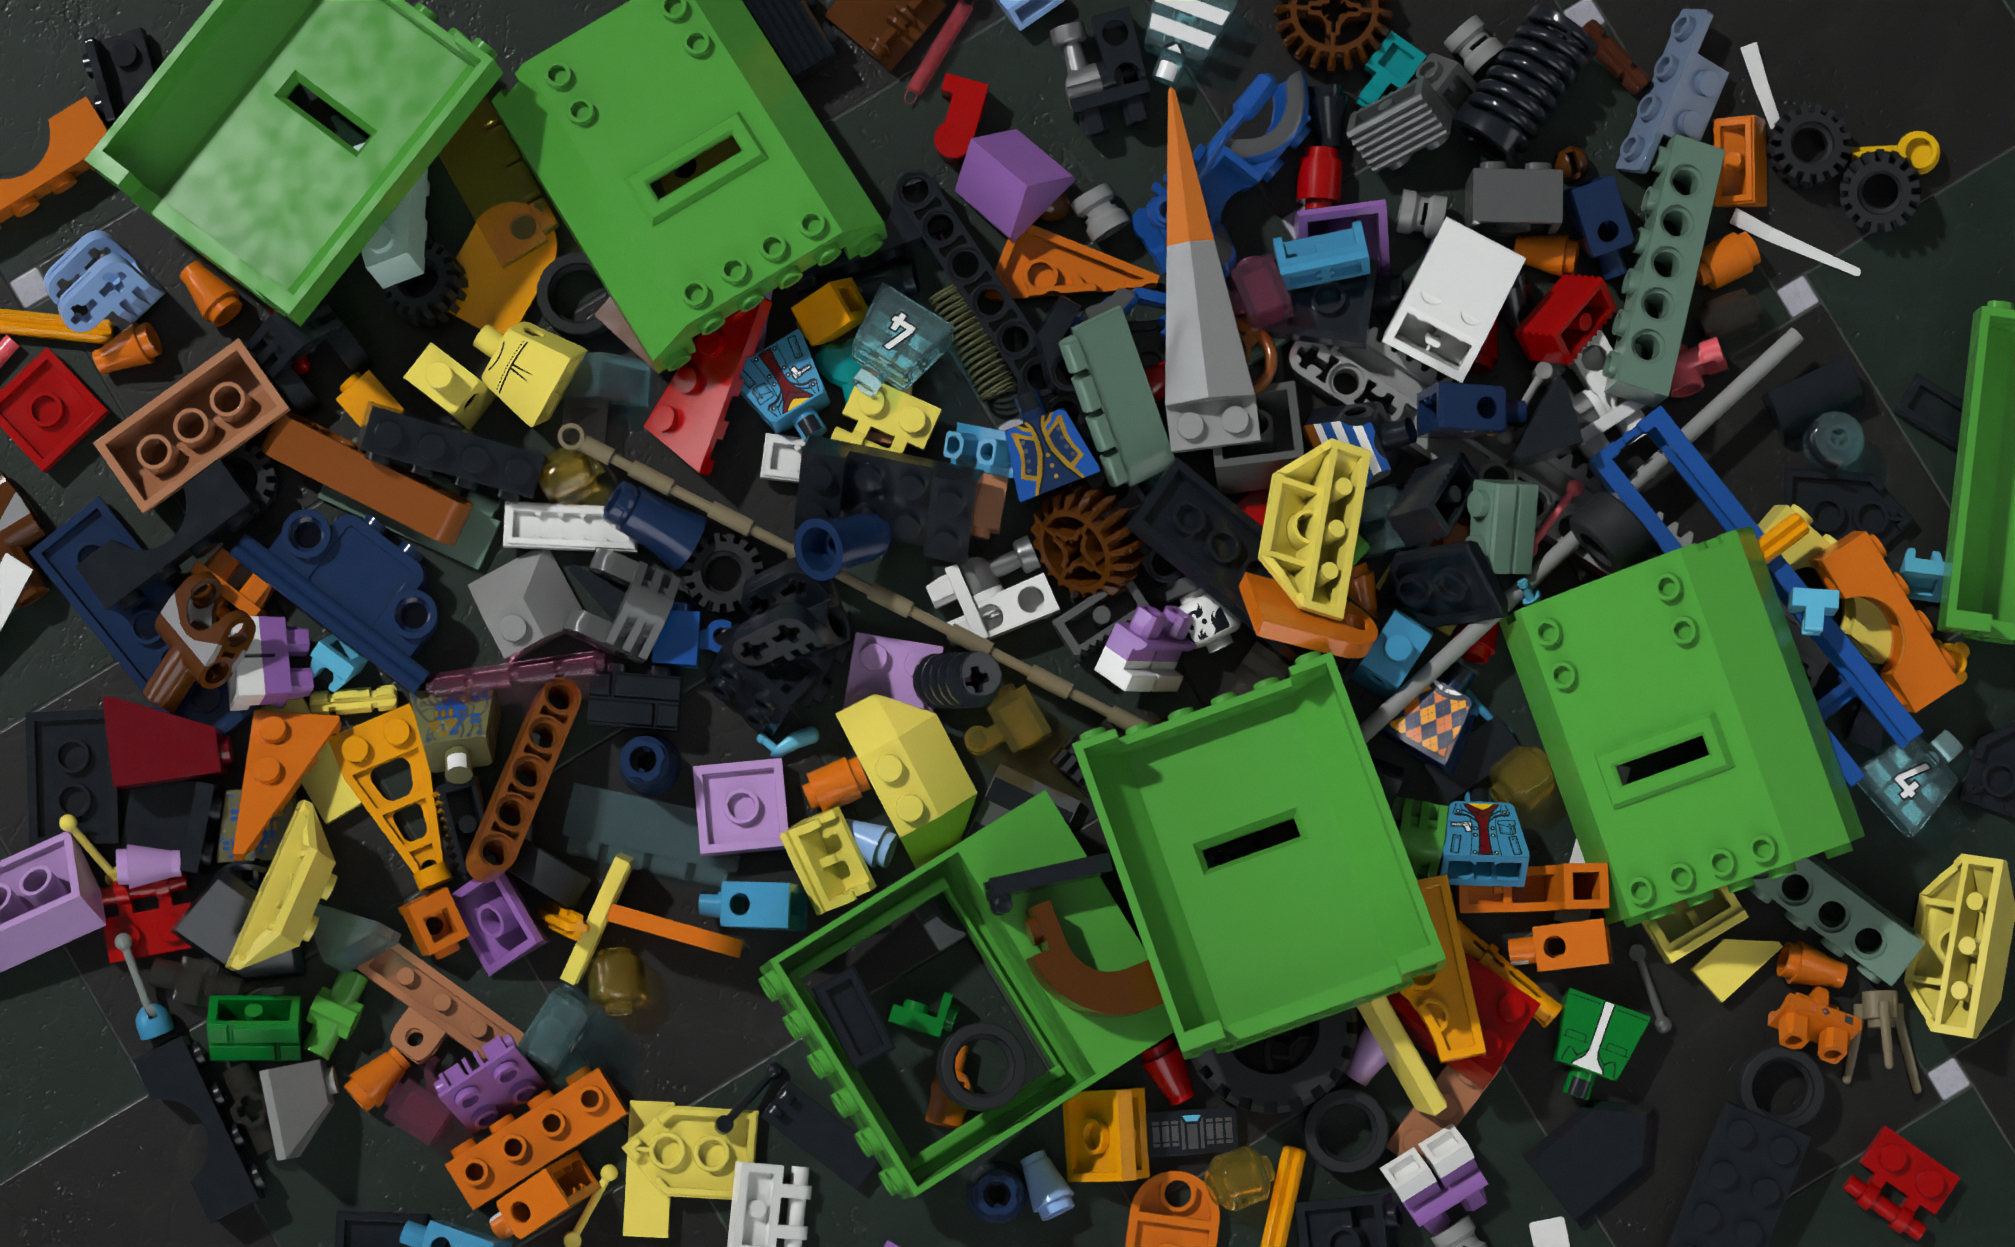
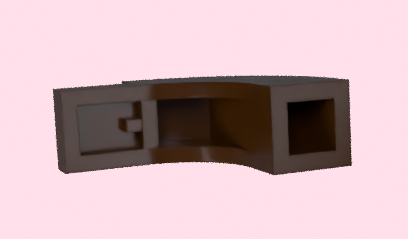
(1078, 985)

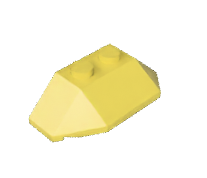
(1315, 525)
(911, 772)
(288, 893)
(1967, 941)

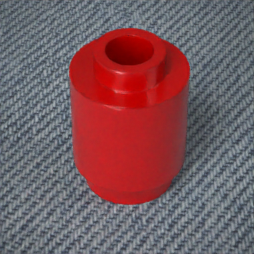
(1319, 177)

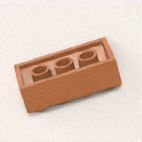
(192, 425)

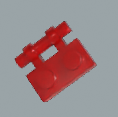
(147, 928)
(1909, 1172)

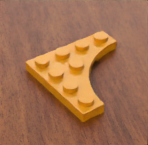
(1447, 996)

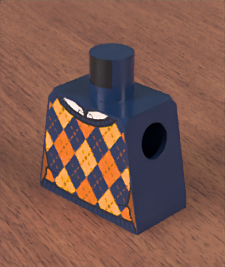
(1437, 721)

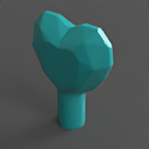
(837, 365)

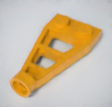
(378, 743)

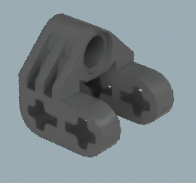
(640, 614)

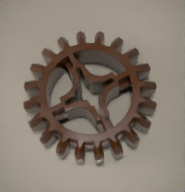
(1331, 50)
(1086, 541)

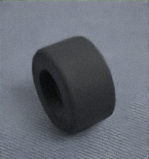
(1611, 533)

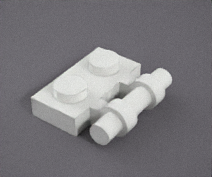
(757, 1205)

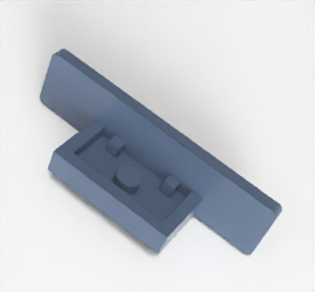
(1679, 95)

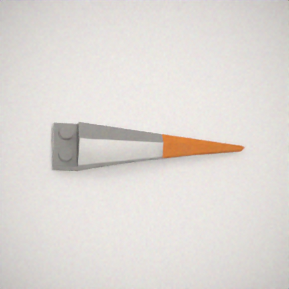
(1206, 370)

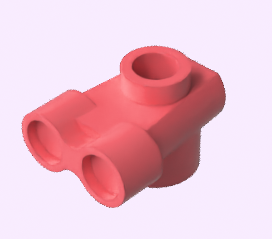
(1693, 363)

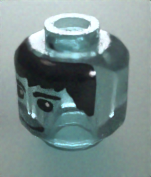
(1829, 455)

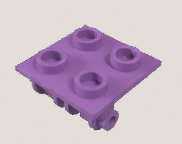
(491, 1088)

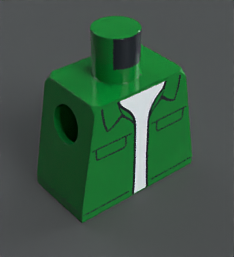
(1594, 1039)

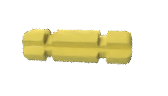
(354, 700)

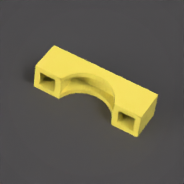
(1861, 619)

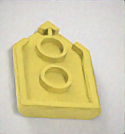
(688, 1156)

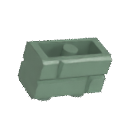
(1504, 523)

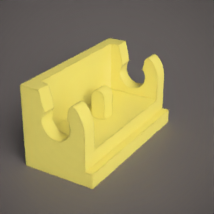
(827, 860)
(1695, 925)

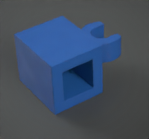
(683, 638)

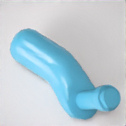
(1531, 596)
(792, 742)

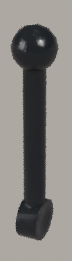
(725, 1123)

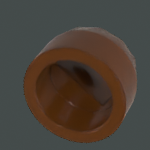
(1562, 162)
(1057, 209)

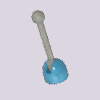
(152, 1018)

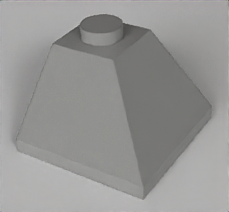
(524, 602)
(297, 1103)

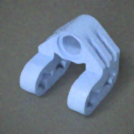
(103, 284)

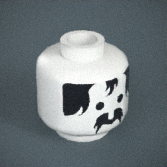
(1211, 621)

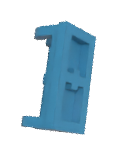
(1322, 257)

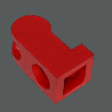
(963, 117)

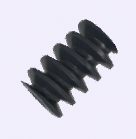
(957, 680)

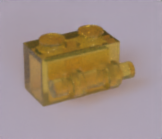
(1015, 723)

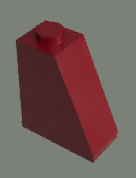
(161, 747)

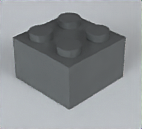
(1514, 200)
(1252, 465)

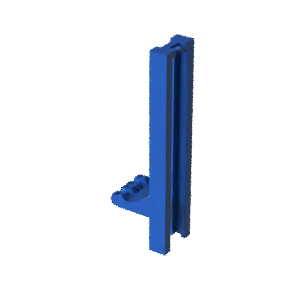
(1856, 674)

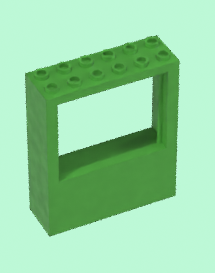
(1073, 1043)

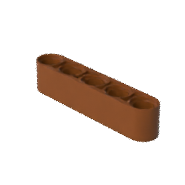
(382, 487)
(510, 793)

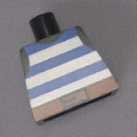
(1365, 427)

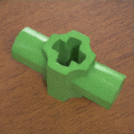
(334, 1014)

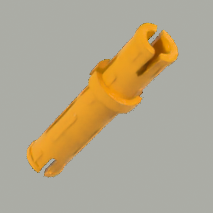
(1490, 958)

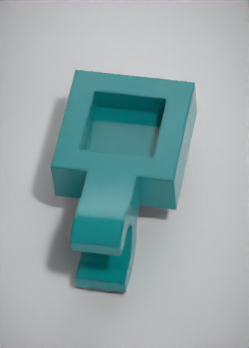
(1390, 68)

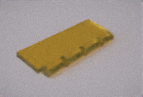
(494, 192)

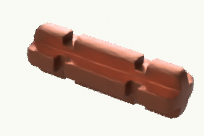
(1616, 59)

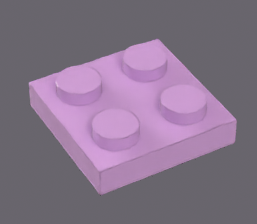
(885, 668)
(740, 807)

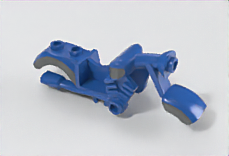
(1222, 171)

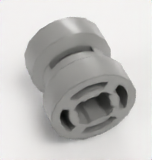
(1466, 38)
(1411, 213)
(1103, 217)
(1458, 1235)

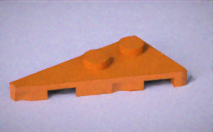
(1054, 266)
(278, 756)

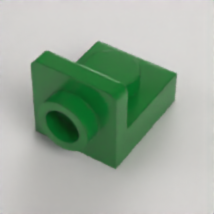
(915, 1016)

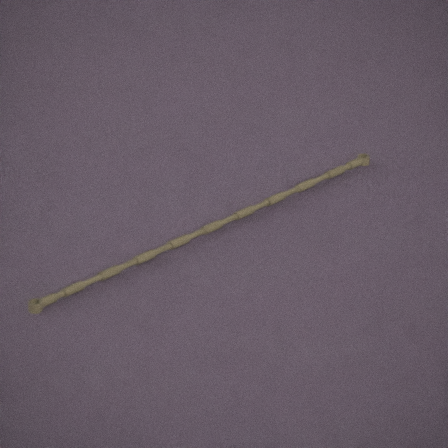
(875, 592)

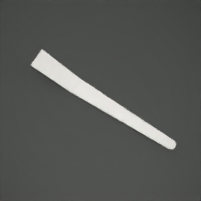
(1758, 77)
(1758, 228)

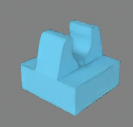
(1923, 576)
(1813, 606)
(338, 658)

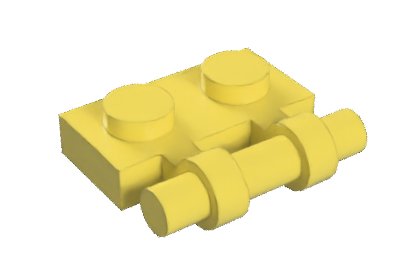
(891, 413)

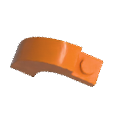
(1545, 890)

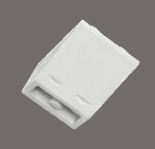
(1454, 299)

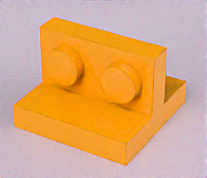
(1106, 1136)

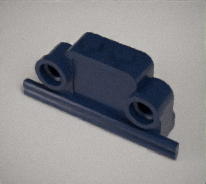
(352, 586)

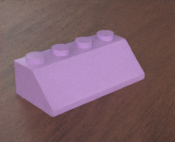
(46, 899)

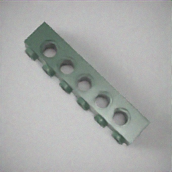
(1698, 169)
(1882, 962)

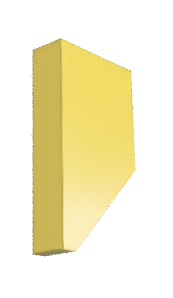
(1732, 964)

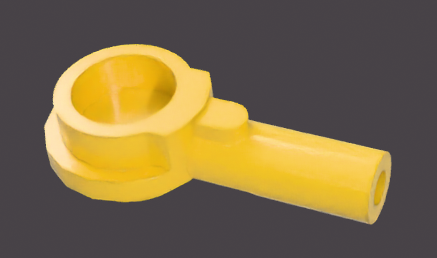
(1916, 146)

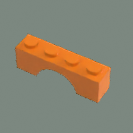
(72, 138)
(1916, 666)

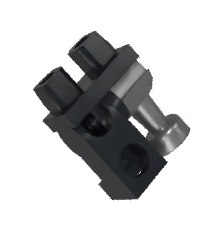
(1107, 84)

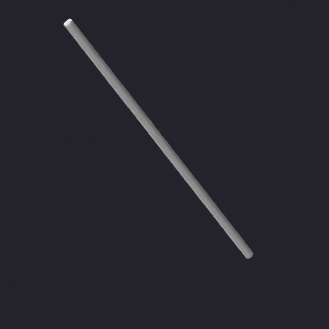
(1570, 544)

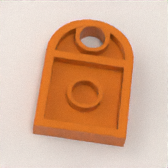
(1279, 619)
(675, 930)
(1159, 1224)

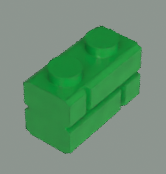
(255, 1027)

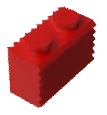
(1566, 319)

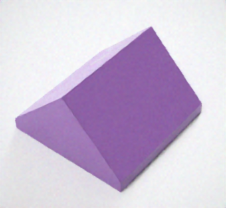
(1010, 181)
(1337, 218)
(498, 922)

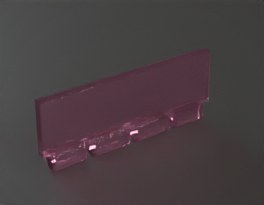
(526, 671)

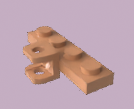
(434, 1007)

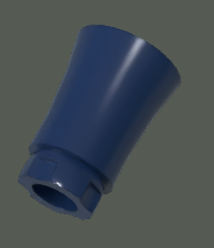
(655, 523)
(838, 544)
(666, 766)
(997, 1174)

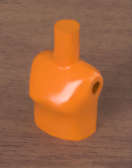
(940, 1108)

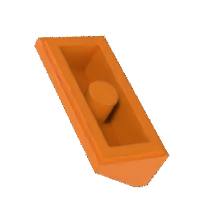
(1744, 162)

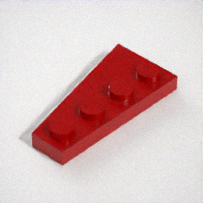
(700, 392)

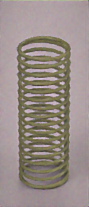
(986, 394)

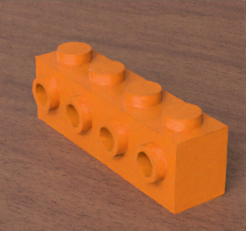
(537, 1137)

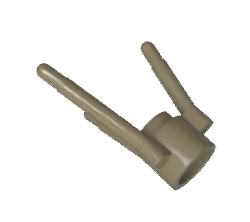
(1883, 1013)

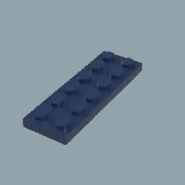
(130, 634)

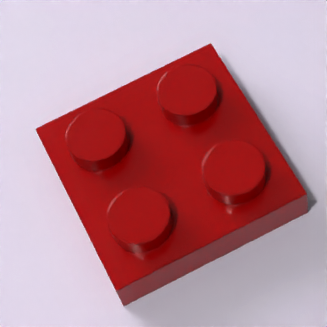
(48, 410)

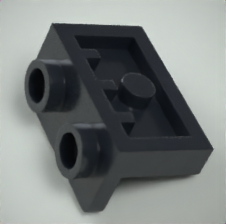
(119, 69)

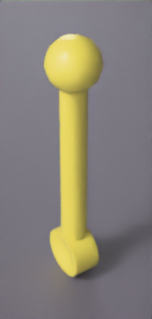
(69, 824)
(572, 1238)

